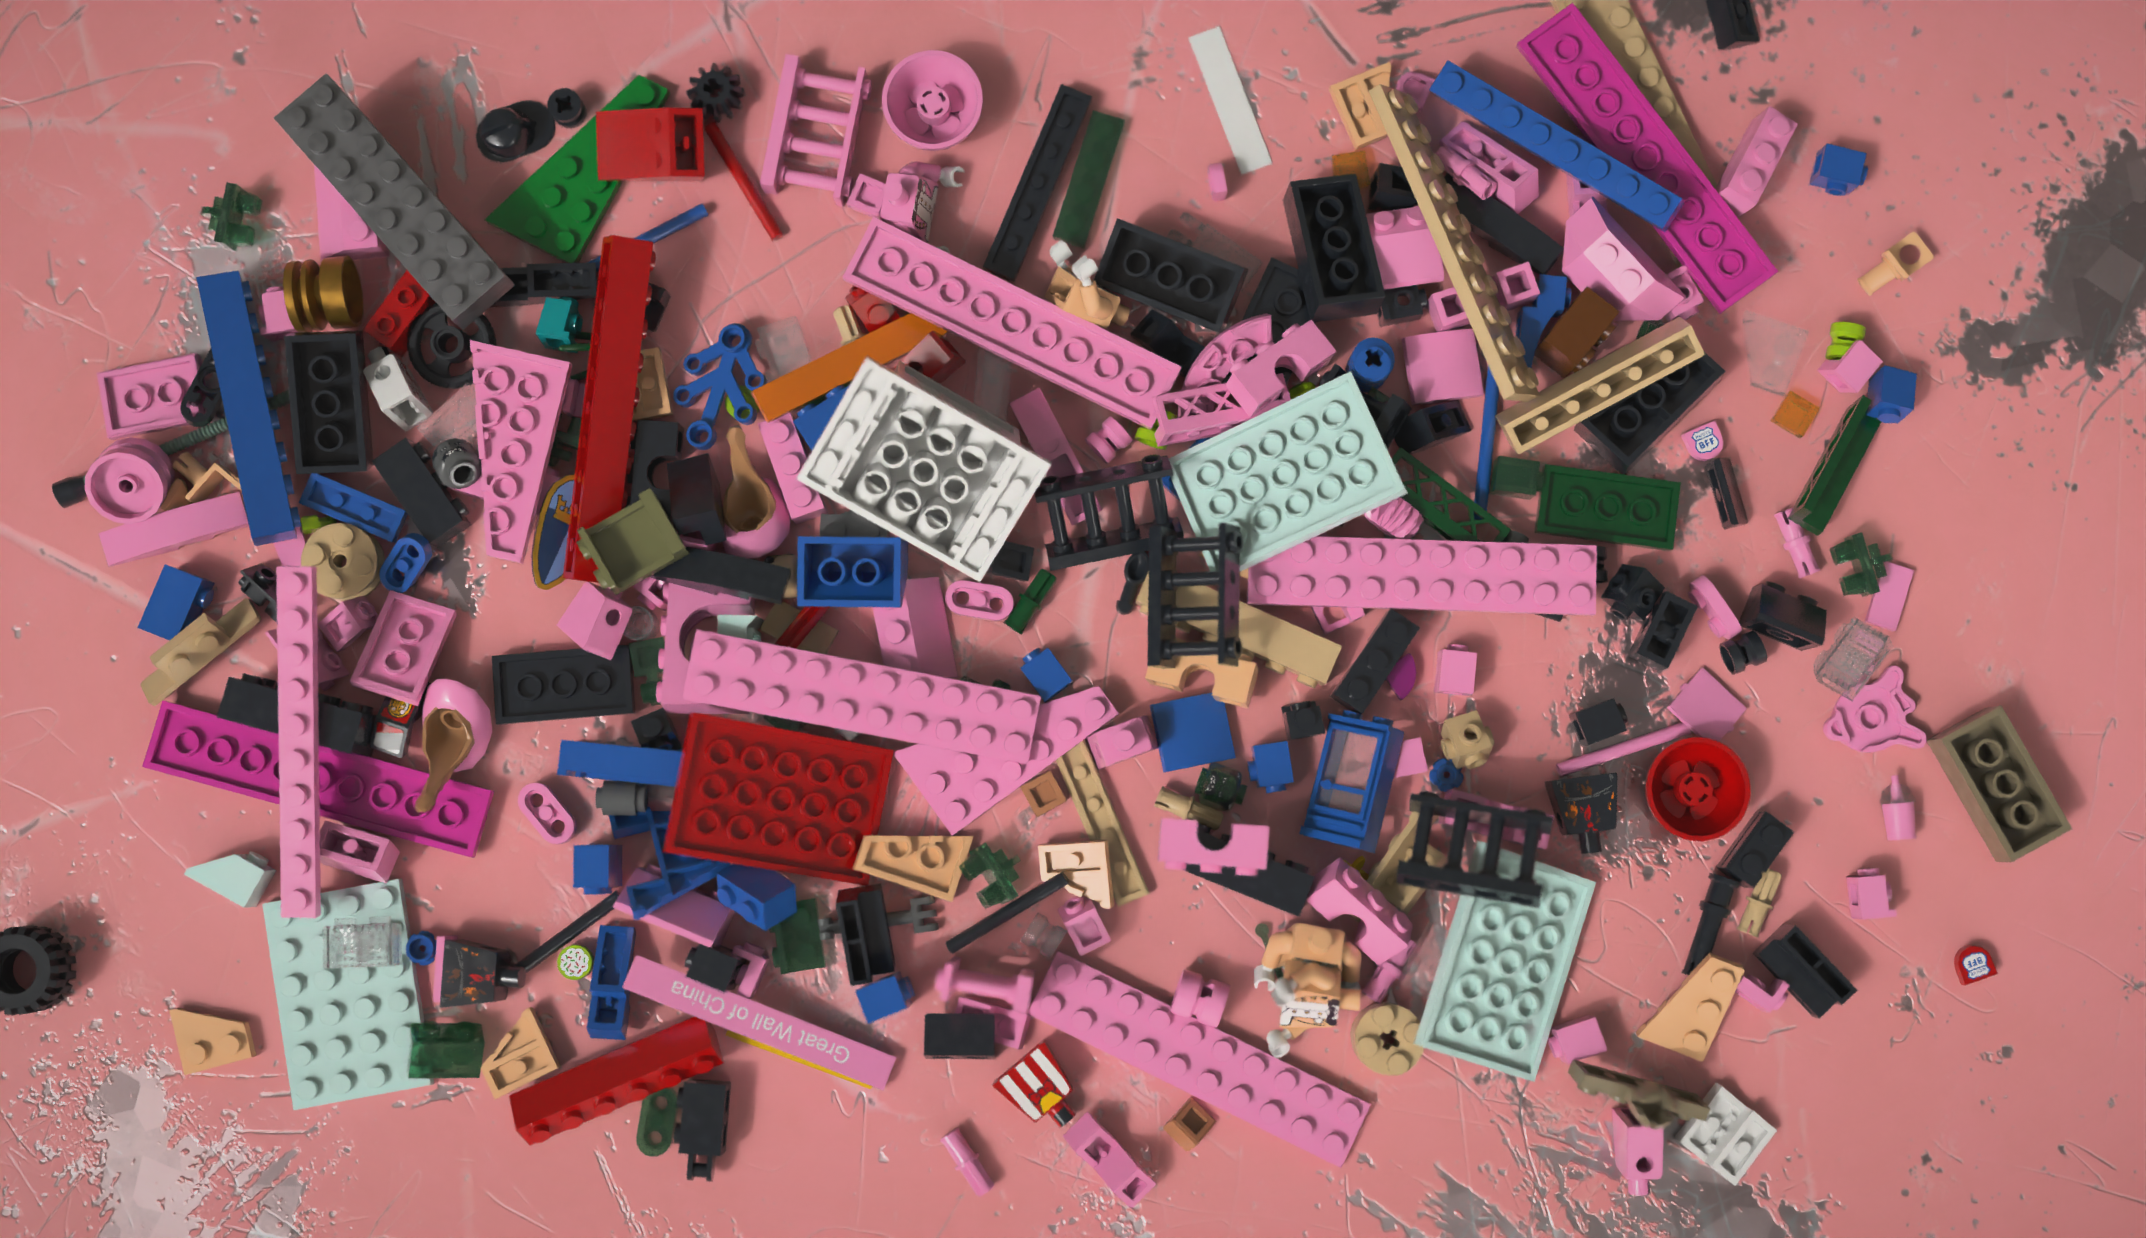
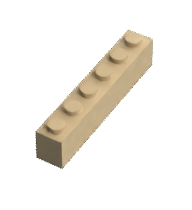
(1600, 385)
(1261, 636)

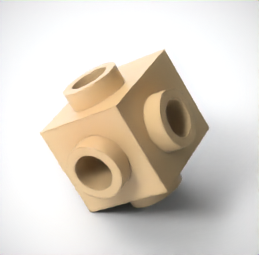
(1466, 740)

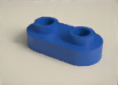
(407, 560)

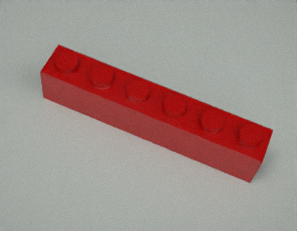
(615, 1080)

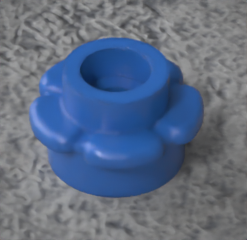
(1437, 775)
(413, 948)

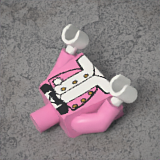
(912, 196)

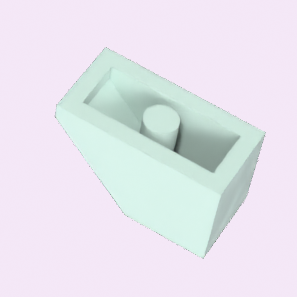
(235, 877)

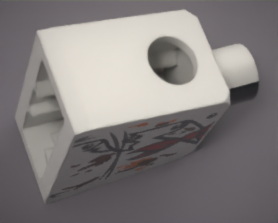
(396, 389)

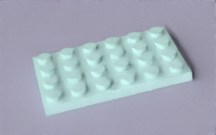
(1288, 473)
(1505, 971)
(343, 1025)

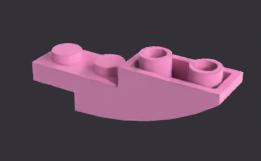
(1050, 442)

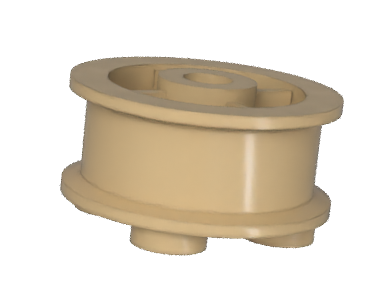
(330, 547)

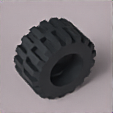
(52, 969)

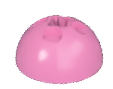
(934, 82)

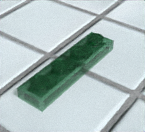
(1088, 179)

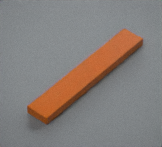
(840, 366)

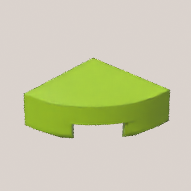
(312, 523)

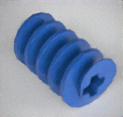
(1371, 351)

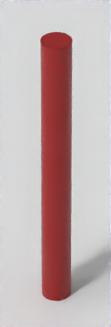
(743, 181)

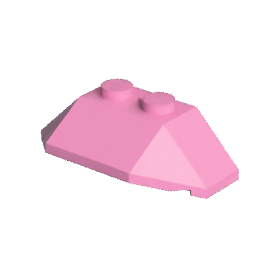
(1615, 266)

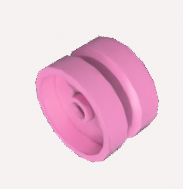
(129, 480)

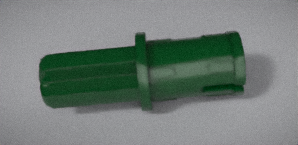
(1030, 601)

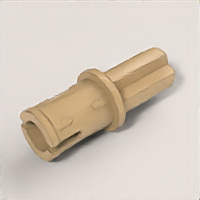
(847, 324)
(1188, 808)
(1760, 902)

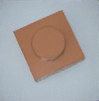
(1043, 794)

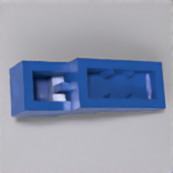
(1549, 303)
(609, 1001)

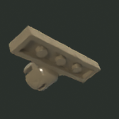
(1646, 1099)

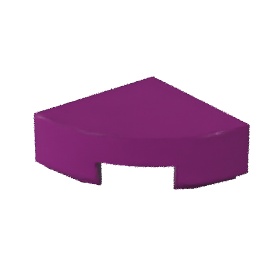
(1402, 676)

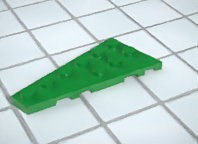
(563, 198)

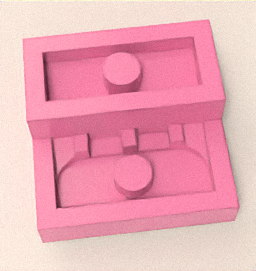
(1442, 366)

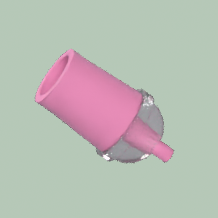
(1898, 810)

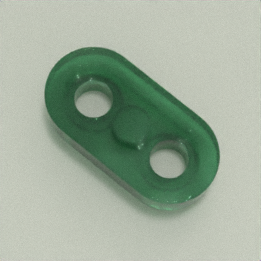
(657, 1119)

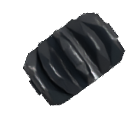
(713, 80)

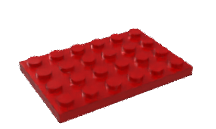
(776, 798)

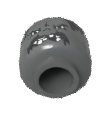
(456, 463)

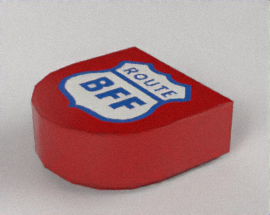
(1973, 964)

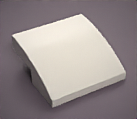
(1728, 1137)

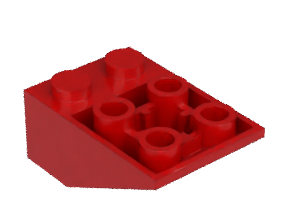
(650, 145)

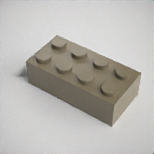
(1999, 784)

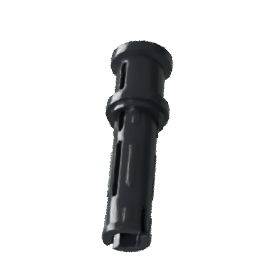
(1714, 909)

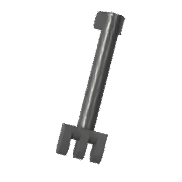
(830, 927)

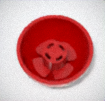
(1716, 793)

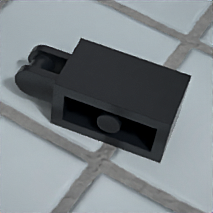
(702, 1124)

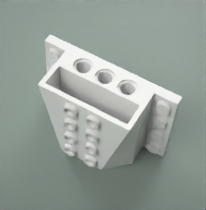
(925, 465)

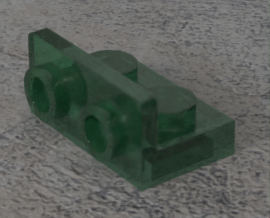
(799, 940)
(445, 1050)

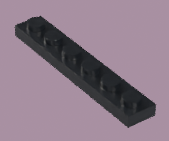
(1037, 183)

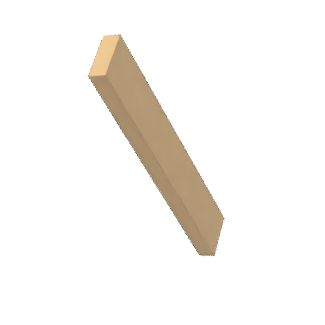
(1101, 821)

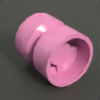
(1200, 998)

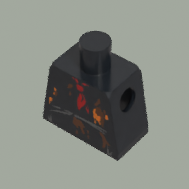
(1585, 807)
(477, 974)

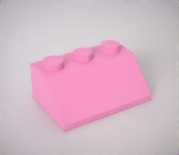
(341, 228)
(918, 632)
(692, 915)

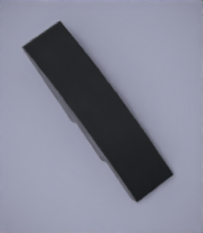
(1506, 230)
(551, 281)
(727, 574)

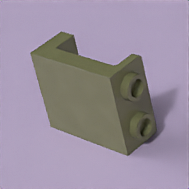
(632, 544)

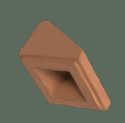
(1189, 1124)

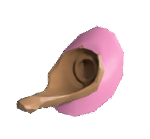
(752, 506)
(447, 743)

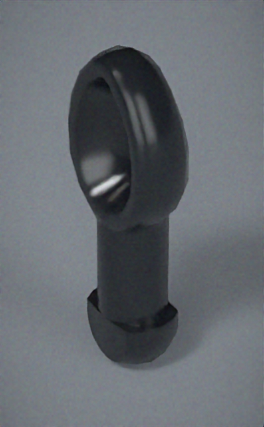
(1135, 573)

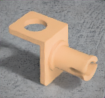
(1893, 267)
(203, 479)

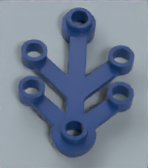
(720, 382)

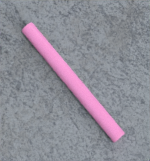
(1622, 749)

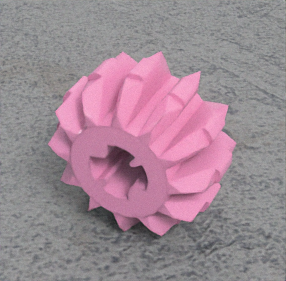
(1396, 519)

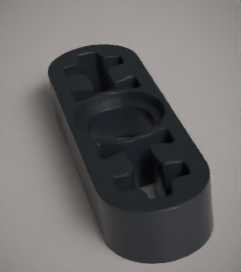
(193, 398)

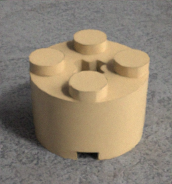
(1368, 1047)

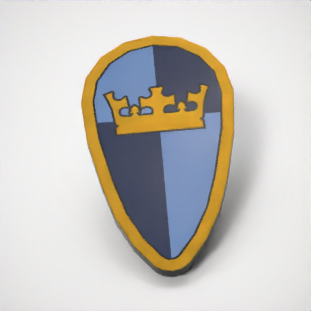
(552, 534)

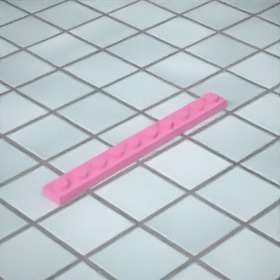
(298, 741)

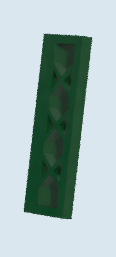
(1835, 468)
(1434, 517)

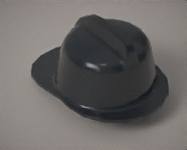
(515, 131)

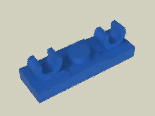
(353, 507)

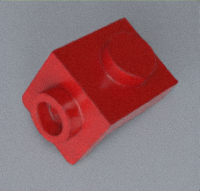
(871, 309)

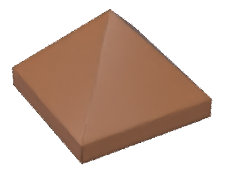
(176, 495)

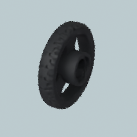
(438, 370)

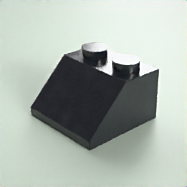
(1784, 617)

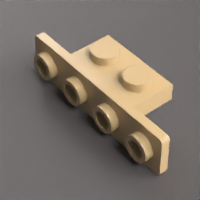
(195, 648)
(1384, 873)

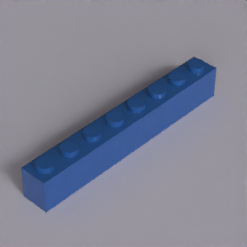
(1557, 146)
(247, 408)

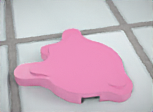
(1876, 716)

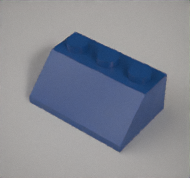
(851, 571)

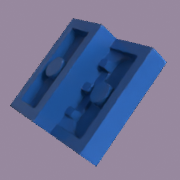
(1192, 732)

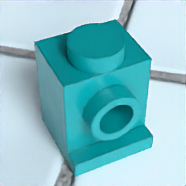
(559, 323)

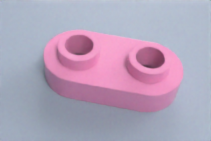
(1707, 597)
(979, 601)
(547, 814)

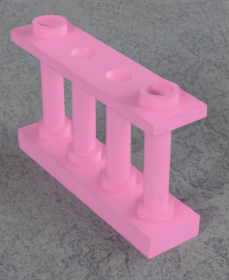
(789, 109)
(1016, 988)

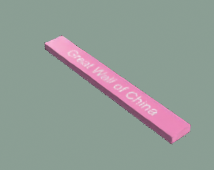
(759, 1023)

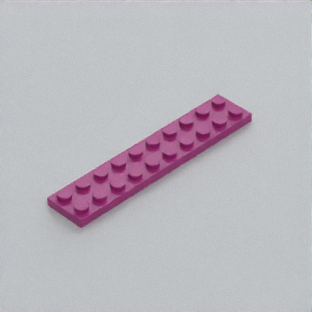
(1626, 127)
(350, 786)

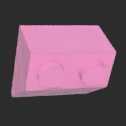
(1404, 248)

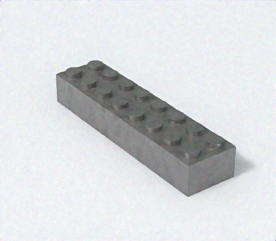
(394, 201)

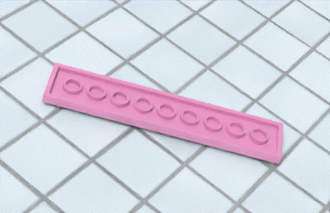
(1010, 322)
(1429, 576)
(861, 696)
(1199, 1059)

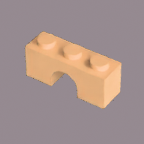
(1231, 684)

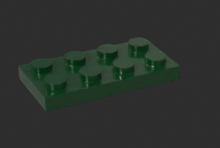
(1608, 507)

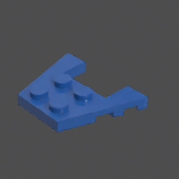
(678, 871)

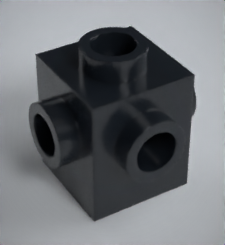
(1632, 593)

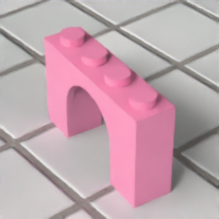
(684, 611)

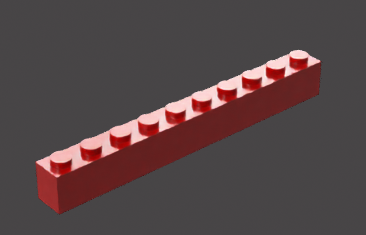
(609, 392)

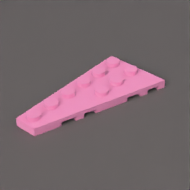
(516, 427)
(968, 785)

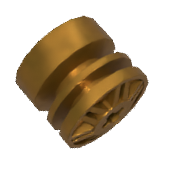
(323, 294)

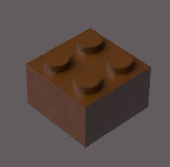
(1580, 327)

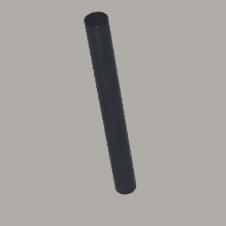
(1007, 912)
(568, 933)

